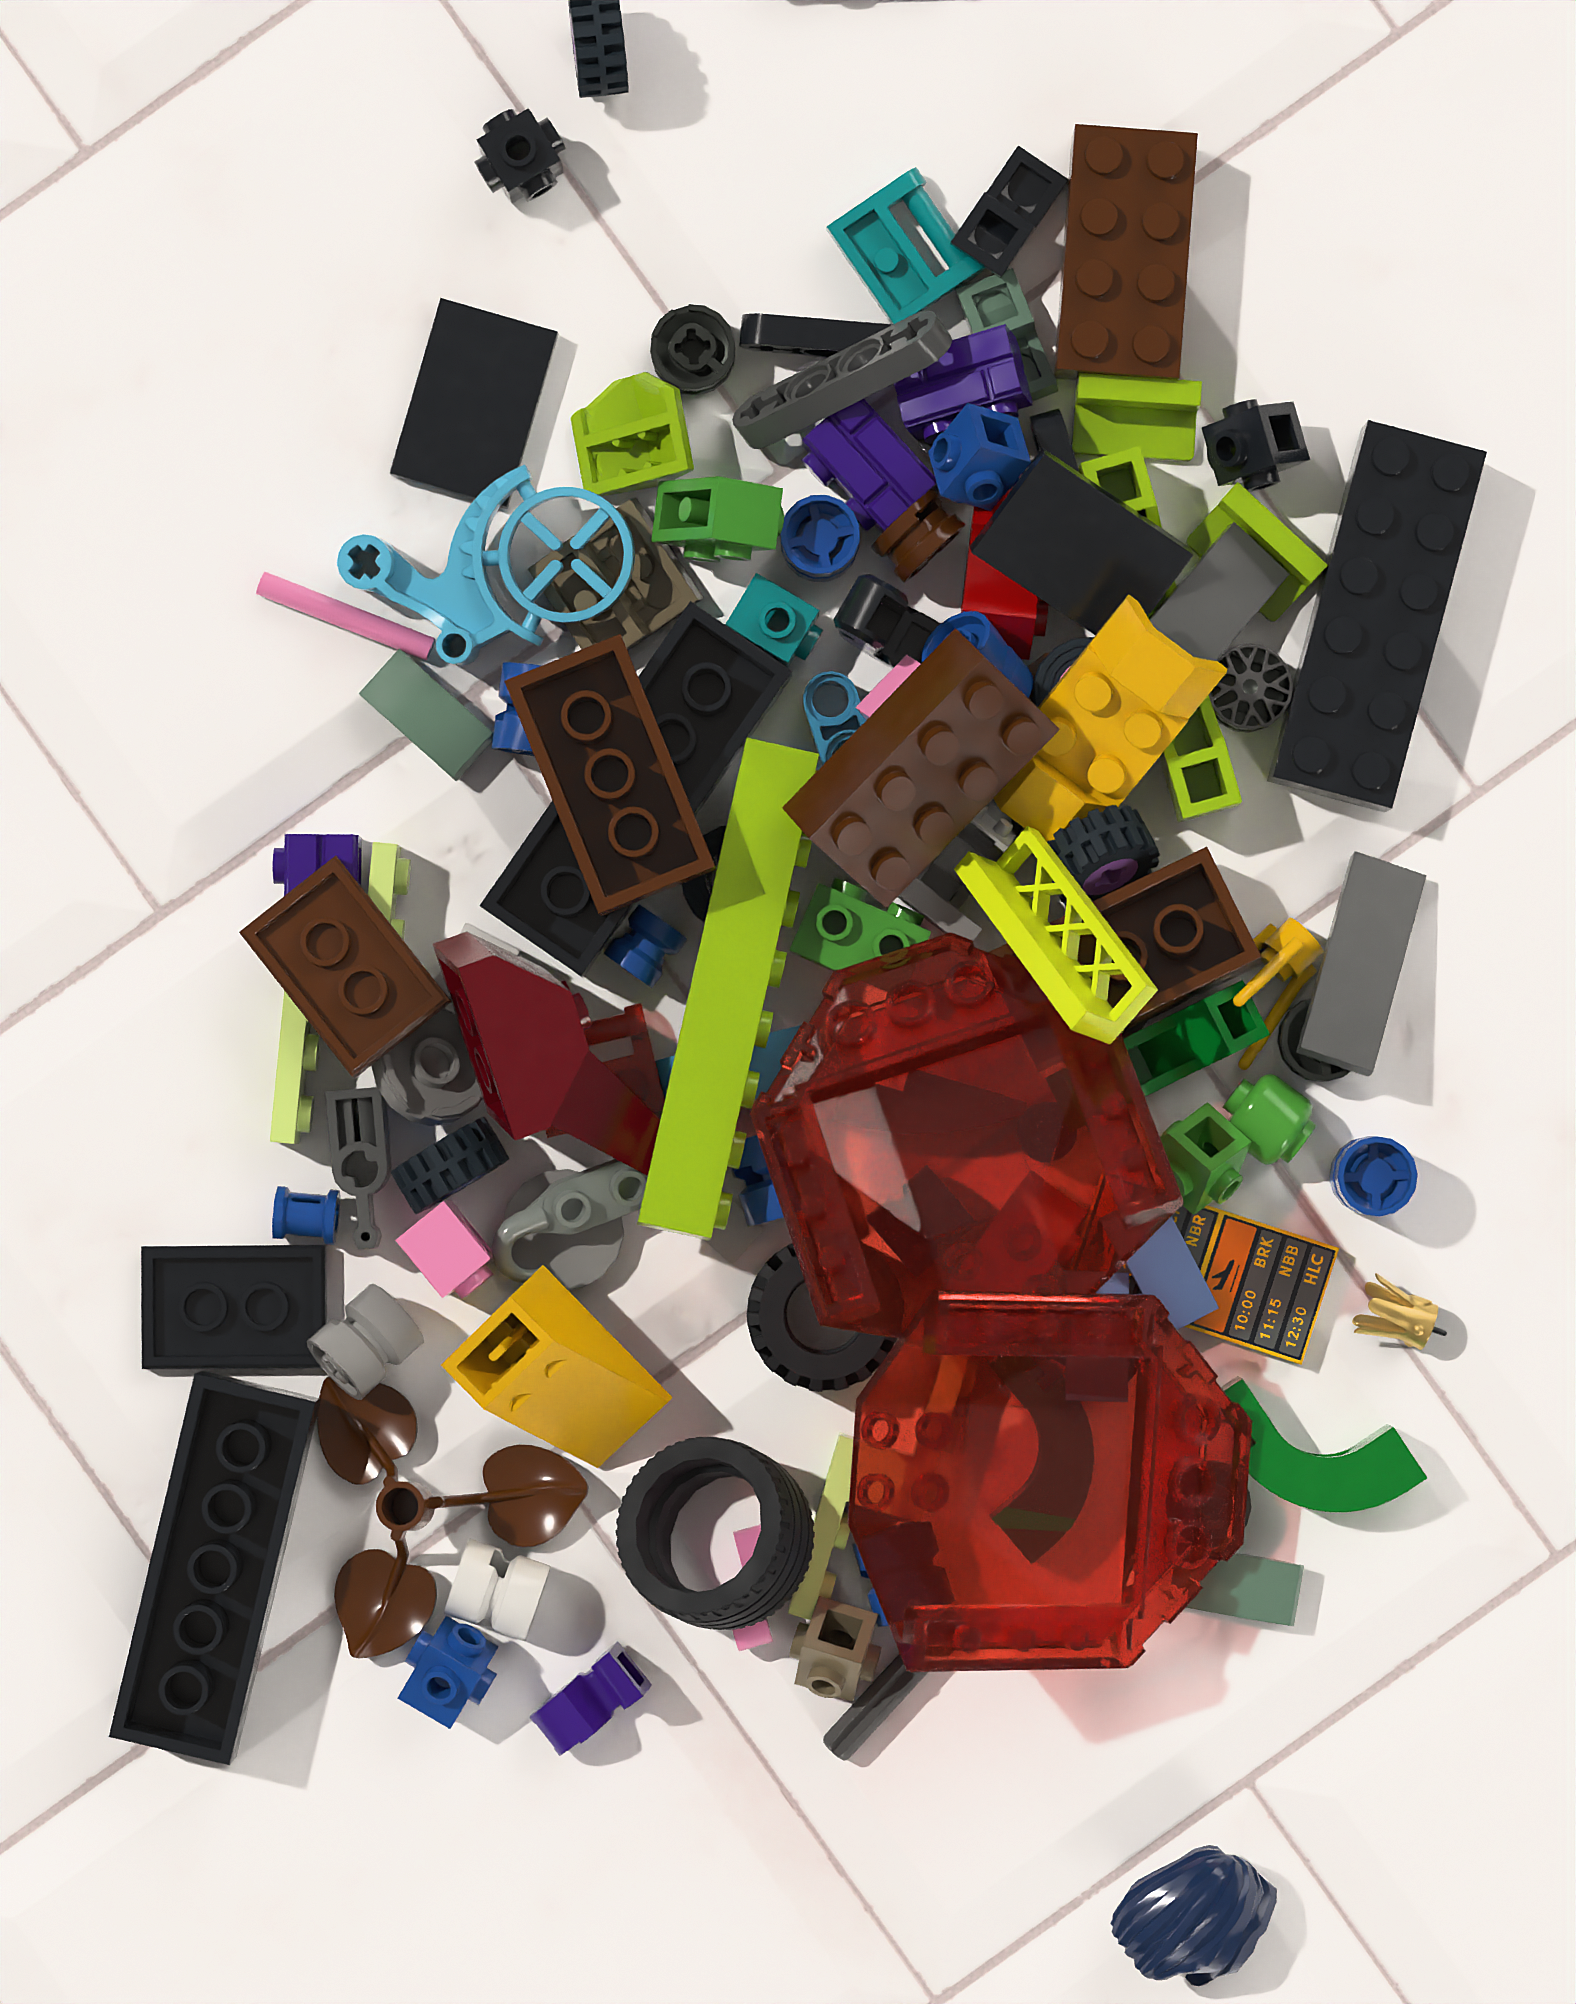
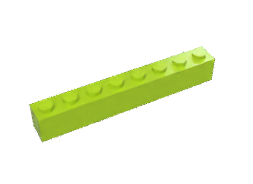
(727, 996)

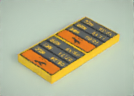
(1260, 1277)

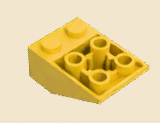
(556, 1372)

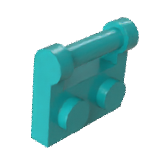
(888, 259)

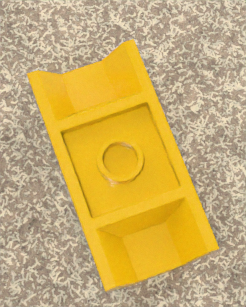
(1114, 720)

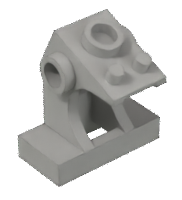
(940, 895)

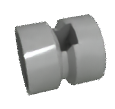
(361, 1345)

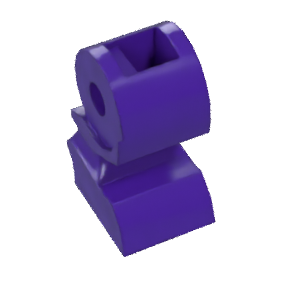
(590, 1699)

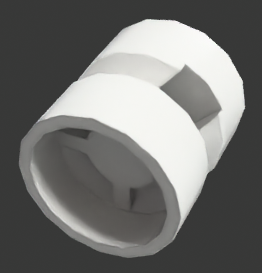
(497, 1589)

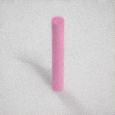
(345, 616)

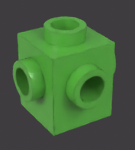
(1205, 1157)

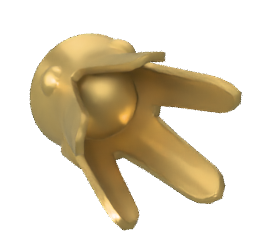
(1400, 1315)

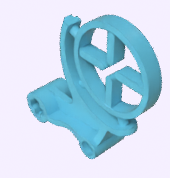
(462, 597)

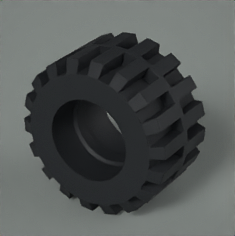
(784, 1353)

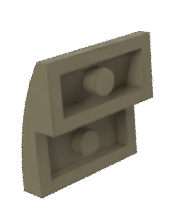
(654, 595)

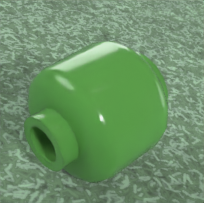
(1271, 1117)

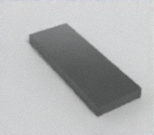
(1219, 595)
(1361, 964)

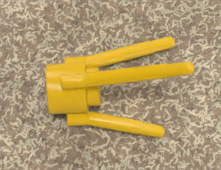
(1287, 953)

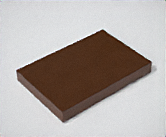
(345, 967)

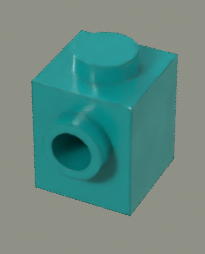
(776, 621)

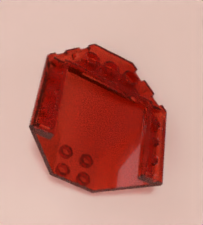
(955, 1140)
(1042, 1480)

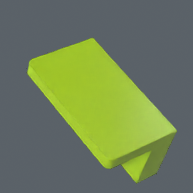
(1136, 411)
(1271, 535)

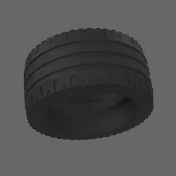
(651, 1512)

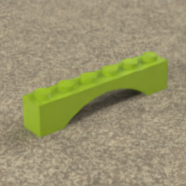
(1197, 758)

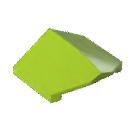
(632, 436)

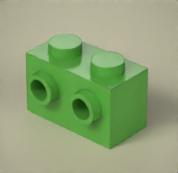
(717, 517)
(847, 931)

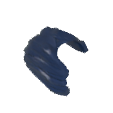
(1195, 1916)

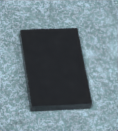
(473, 400)
(1078, 545)
(231, 1305)

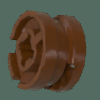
(917, 536)

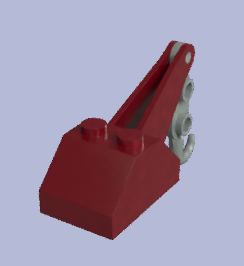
(539, 1073)

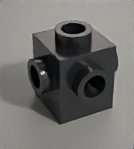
(523, 177)
(1255, 444)

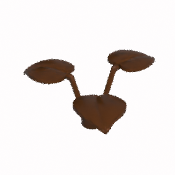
(382, 1596)

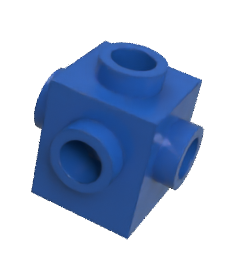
(979, 457)
(448, 1671)

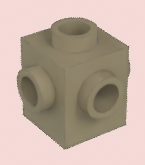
(835, 1649)

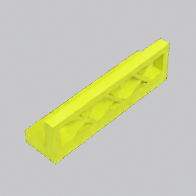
(1039, 944)

